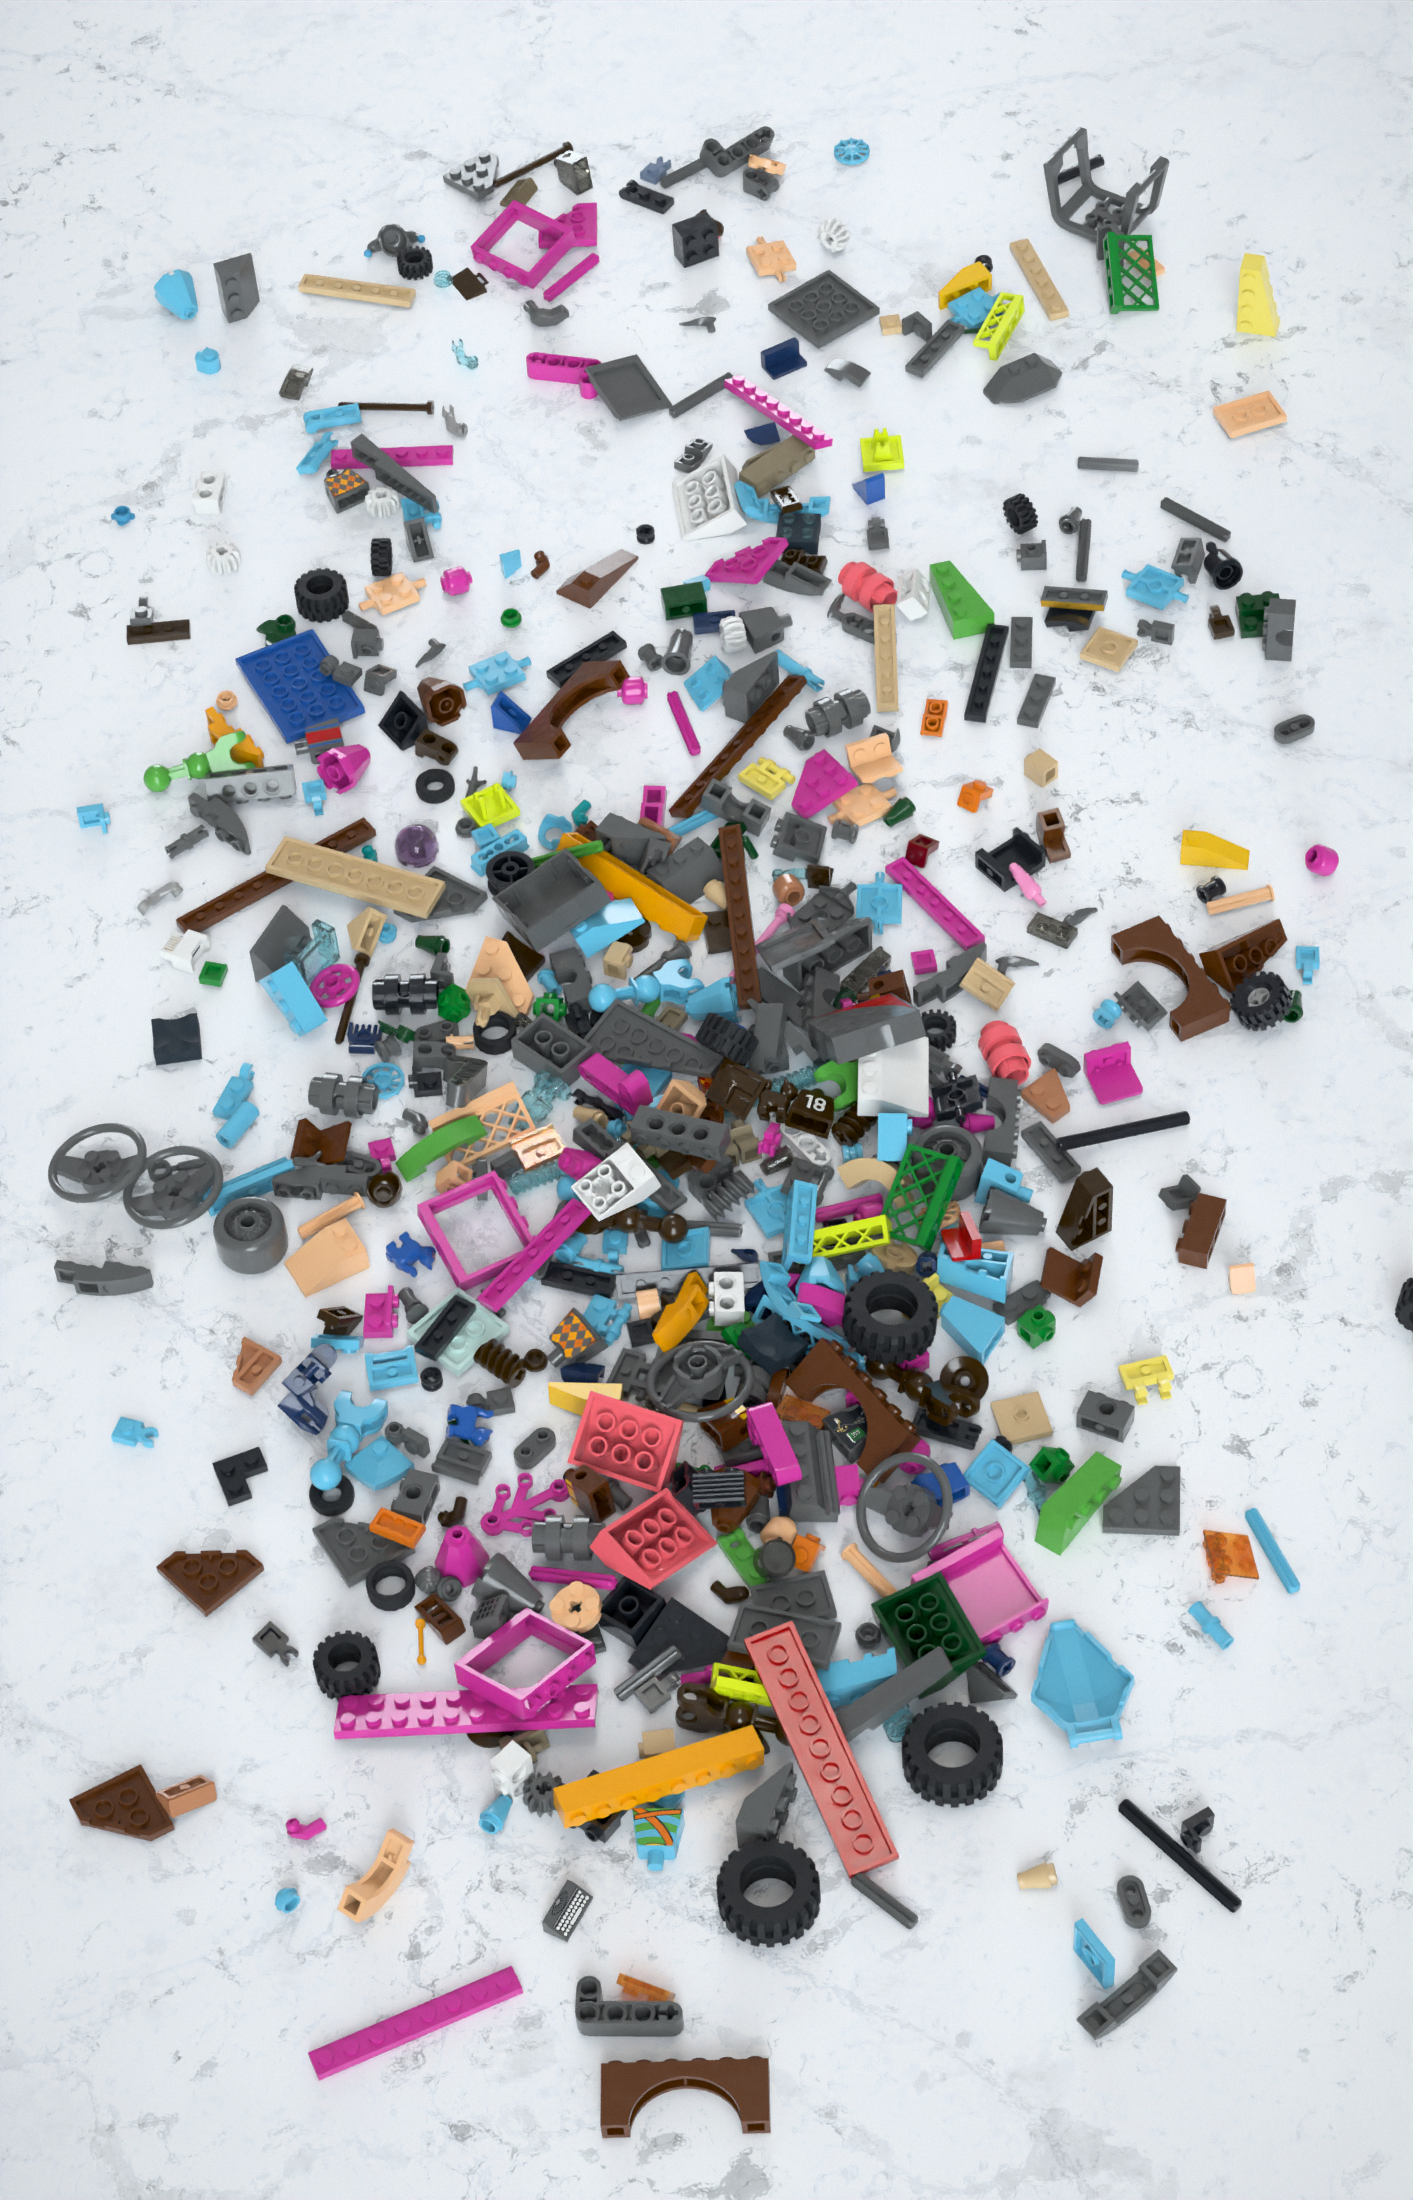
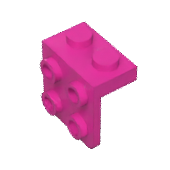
(1111, 1073)

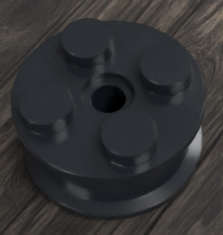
(506, 869)

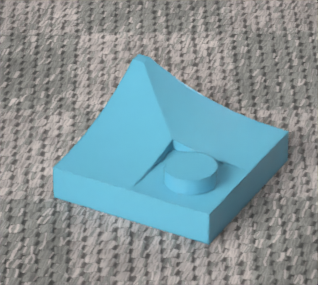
(379, 1465)

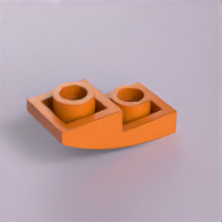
(934, 717)

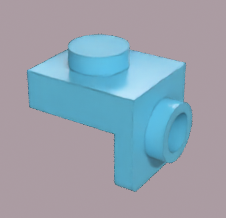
(93, 816)

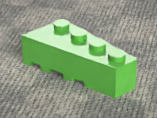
(959, 602)
(1076, 1502)

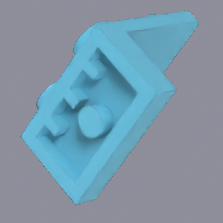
(707, 682)

